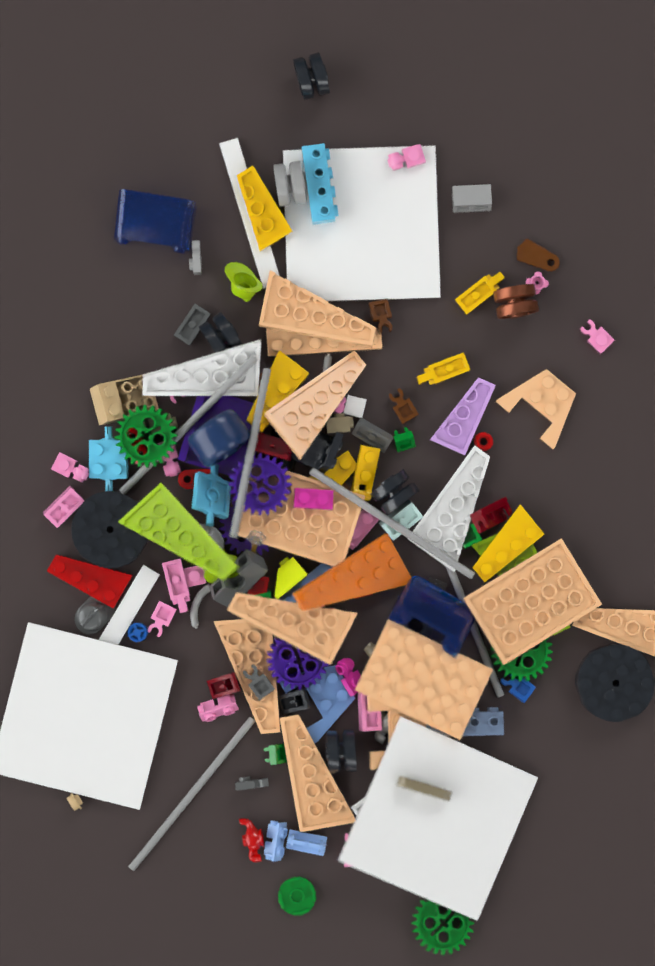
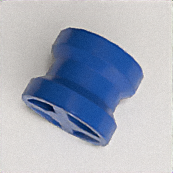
(135, 630)

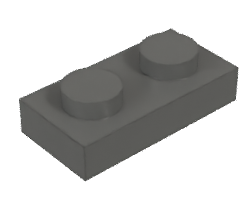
(189, 327)
(372, 435)

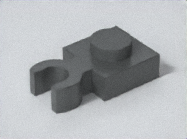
(260, 684)
(247, 783)

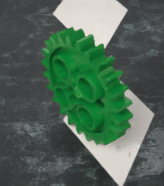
(137, 421)
(538, 658)
(454, 936)

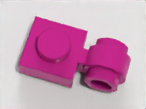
(351, 679)

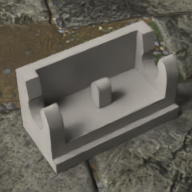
(471, 198)

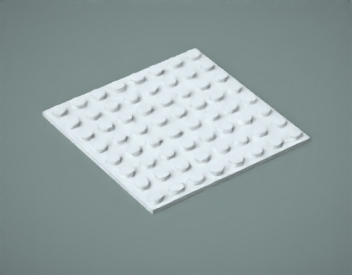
(383, 234)
(84, 715)
(435, 844)

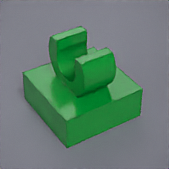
(404, 441)
(276, 753)

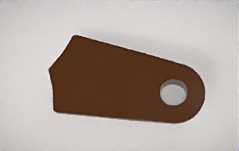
(536, 256)

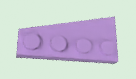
(463, 421)

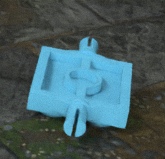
(106, 461)
(211, 495)

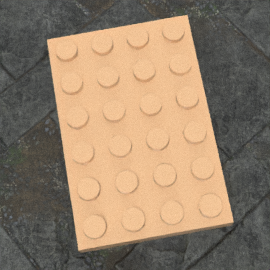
(304, 532)
(532, 601)
(423, 679)

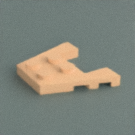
(548, 397)
(393, 717)

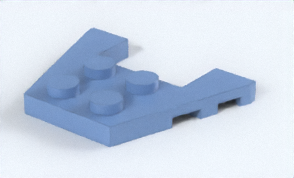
(329, 698)

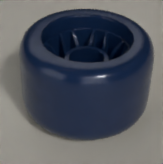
(219, 438)

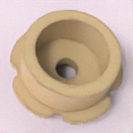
(75, 801)

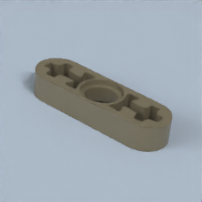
(424, 788)

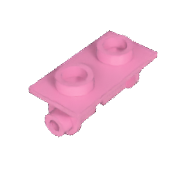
(209, 712)

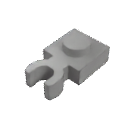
(195, 263)

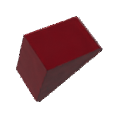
(223, 685)

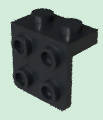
(321, 452)

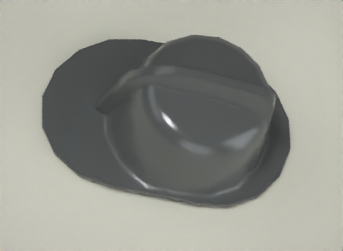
(93, 616)

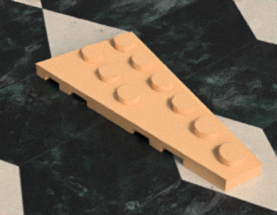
(302, 312)

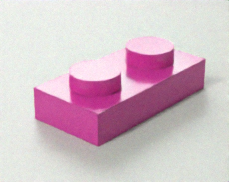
(313, 499)

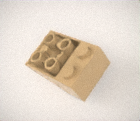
(118, 397)

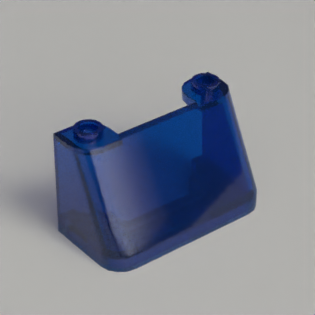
(155, 219)
(435, 609)

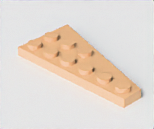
(300, 344)
(310, 407)
(622, 626)
(313, 630)
(247, 646)
(314, 789)

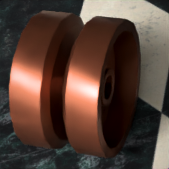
(516, 302)

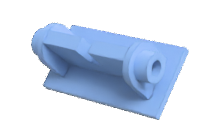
(278, 832)
(306, 842)

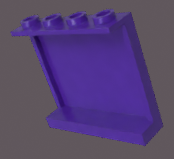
(224, 403)

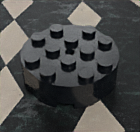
(92, 534)
(633, 687)

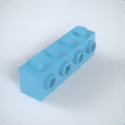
(318, 183)

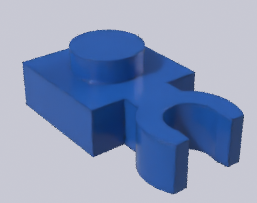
(520, 690)

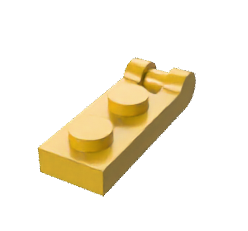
(365, 470)

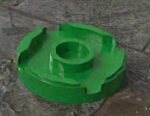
(297, 896)

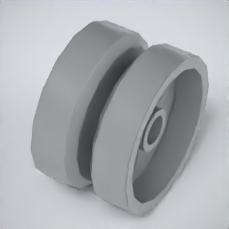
(290, 183)

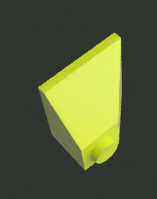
(288, 576)

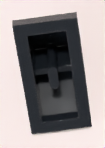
(294, 701)

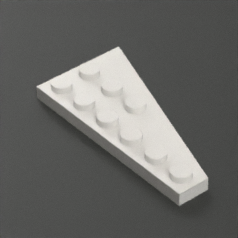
(207, 374)
(448, 517)

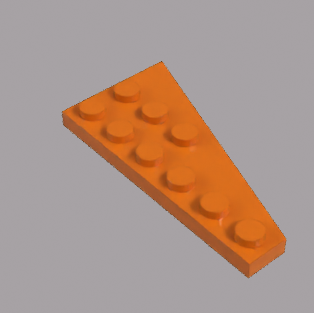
(363, 573)

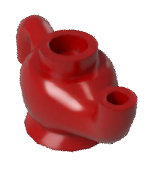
(253, 839)

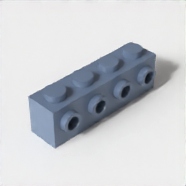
(482, 723)

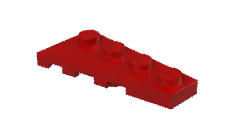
(96, 581)

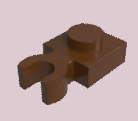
(380, 312)
(404, 409)

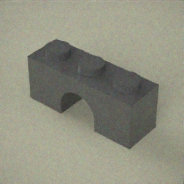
(250, 570)

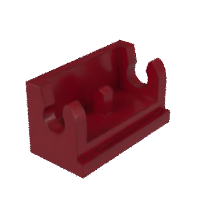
(273, 446)
(491, 515)

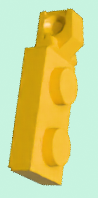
(479, 292)
(444, 369)

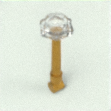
(256, 538)

